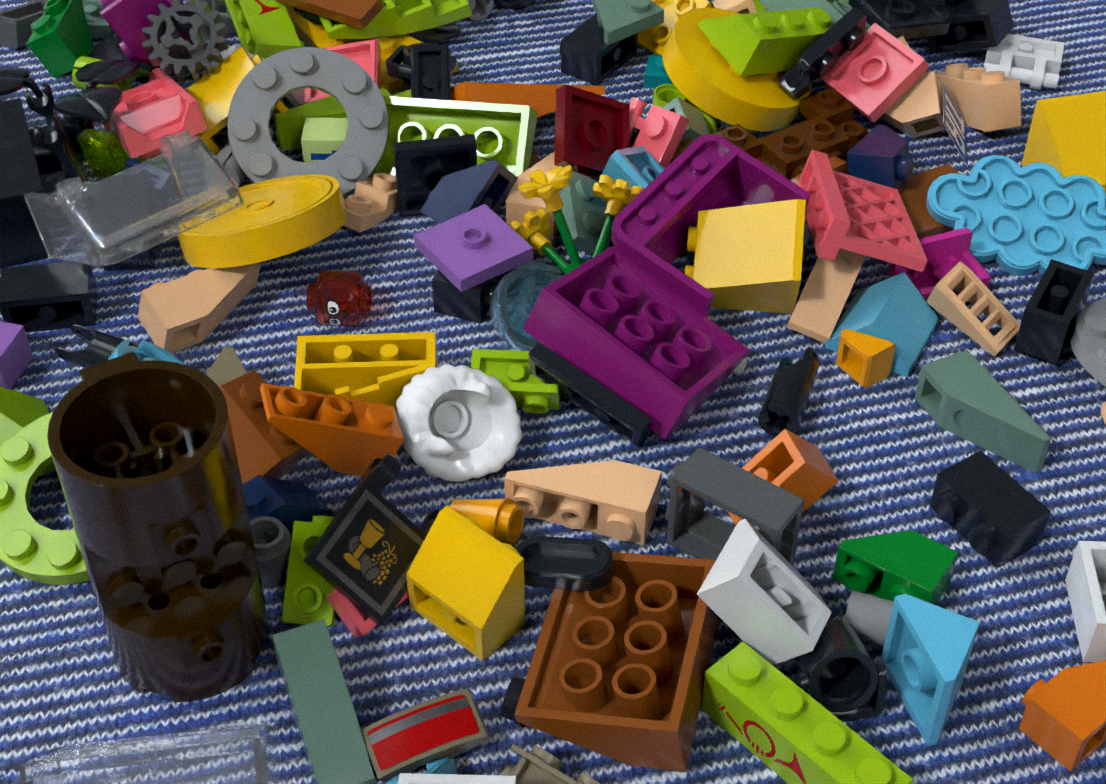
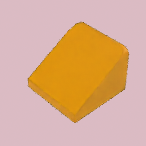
(864, 357)

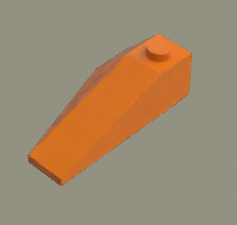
(539, 96)

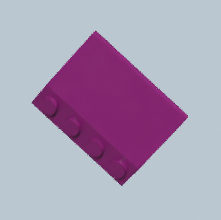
(635, 338)

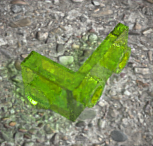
(103, 152)

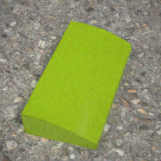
(500, 130)

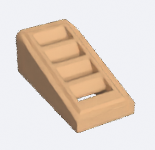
(973, 290)

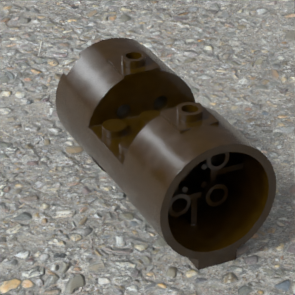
(162, 524)

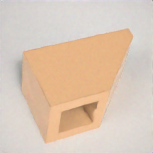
(919, 108)

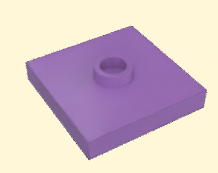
(473, 247)

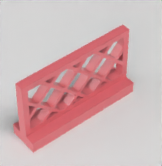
(857, 216)

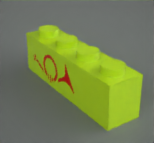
(263, 26)
(789, 726)

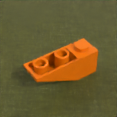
(332, 427)

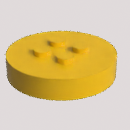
(716, 87)
(271, 222)

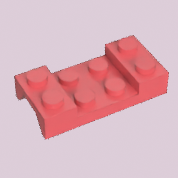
(152, 112)

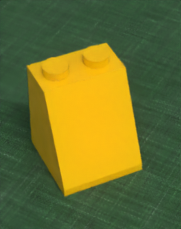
(1070, 135)
(750, 255)

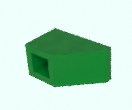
(60, 36)
(895, 566)

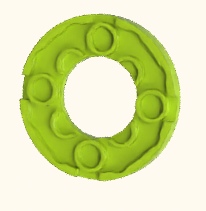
(25, 545)

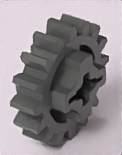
(175, 53)

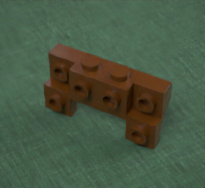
(827, 130)

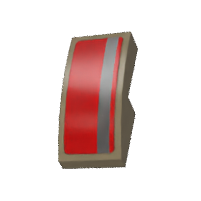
(425, 733)

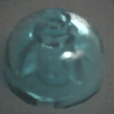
(515, 299)

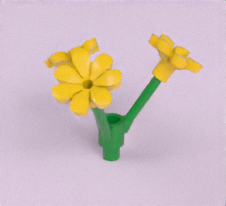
(547, 187)

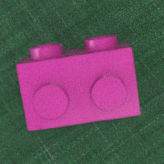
(942, 253)

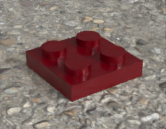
(588, 129)

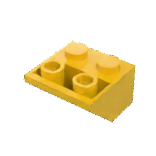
(468, 584)

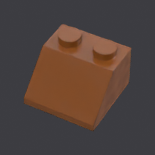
(258, 444)

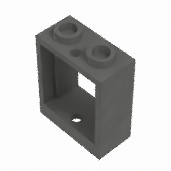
(738, 492)

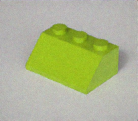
(766, 39)

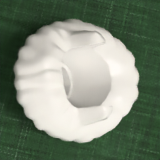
(458, 422)

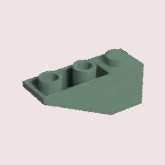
(977, 408)

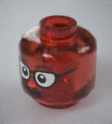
(340, 298)

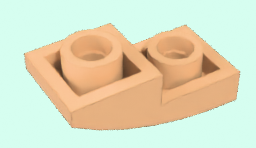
(372, 202)

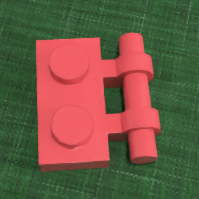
(658, 131)

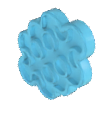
(1023, 214)

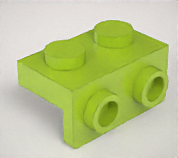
(514, 374)

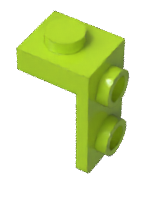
(304, 587)

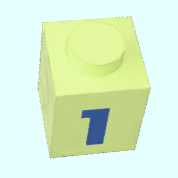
(322, 137)

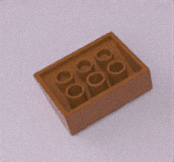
(625, 662)

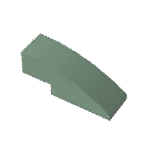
(322, 705)

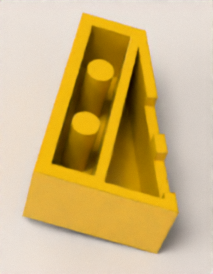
(363, 364)

